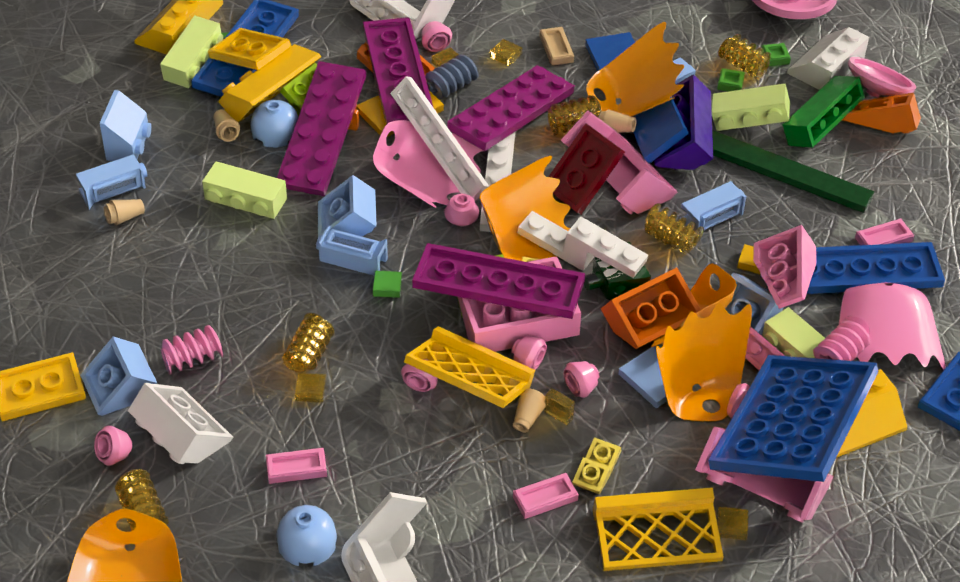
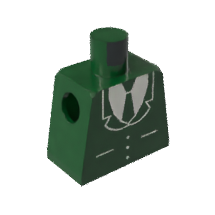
(613, 281)

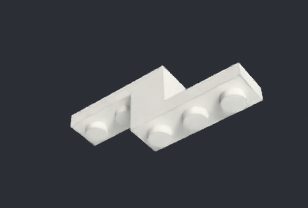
(582, 244)

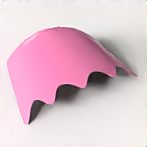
(417, 166)
(897, 321)

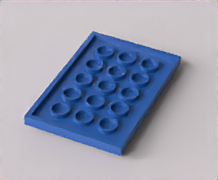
(794, 417)

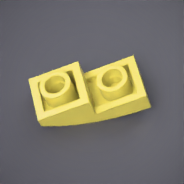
(597, 466)

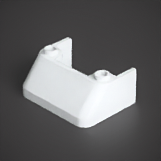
(391, 9)
(382, 542)

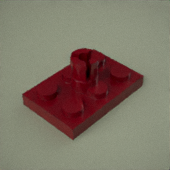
(585, 168)

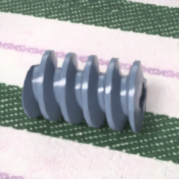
(451, 76)

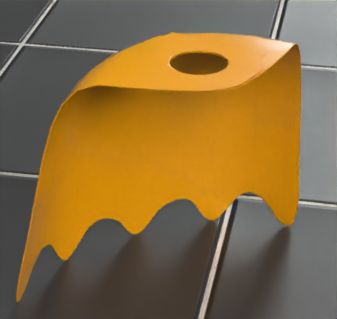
(639, 75)
(513, 199)
(706, 296)
(706, 354)
(103, 554)

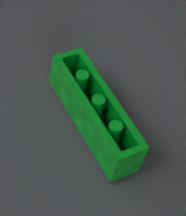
(823, 111)

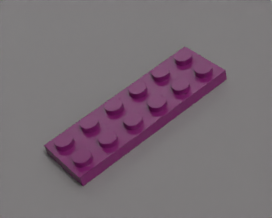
(393, 58)
(510, 107)
(321, 128)
(499, 280)

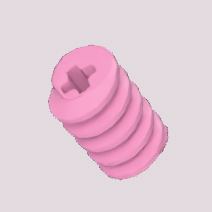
(845, 340)
(190, 348)

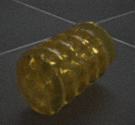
(745, 56)
(571, 112)
(671, 230)
(308, 343)
(137, 494)

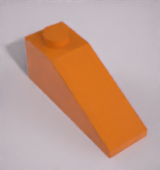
(887, 114)

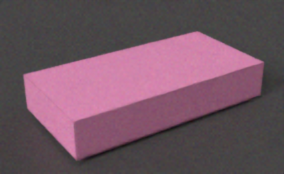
(887, 233)
(296, 465)
(545, 495)

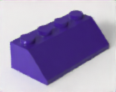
(695, 109)

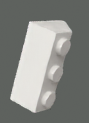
(829, 57)
(178, 423)

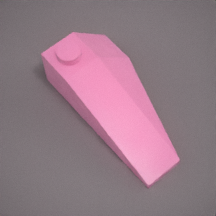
(786, 264)

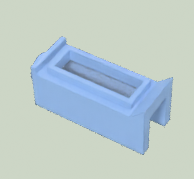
(111, 179)
(715, 206)
(351, 251)

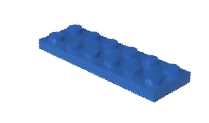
(260, 16)
(860, 265)

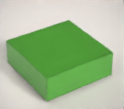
(779, 54)
(730, 80)
(387, 284)

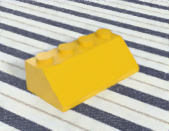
(171, 22)
(266, 82)
(877, 418)

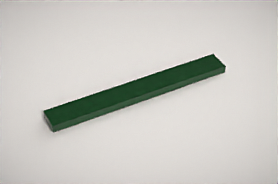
(791, 172)

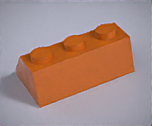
(649, 308)

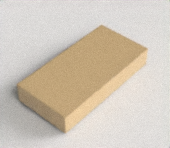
(556, 46)

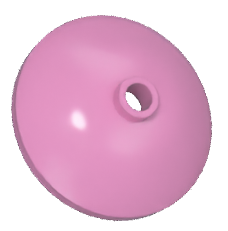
(879, 78)

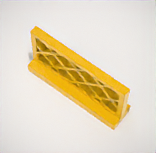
(480, 362)
(651, 506)

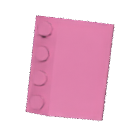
(500, 326)

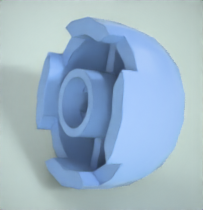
(273, 123)
(306, 535)

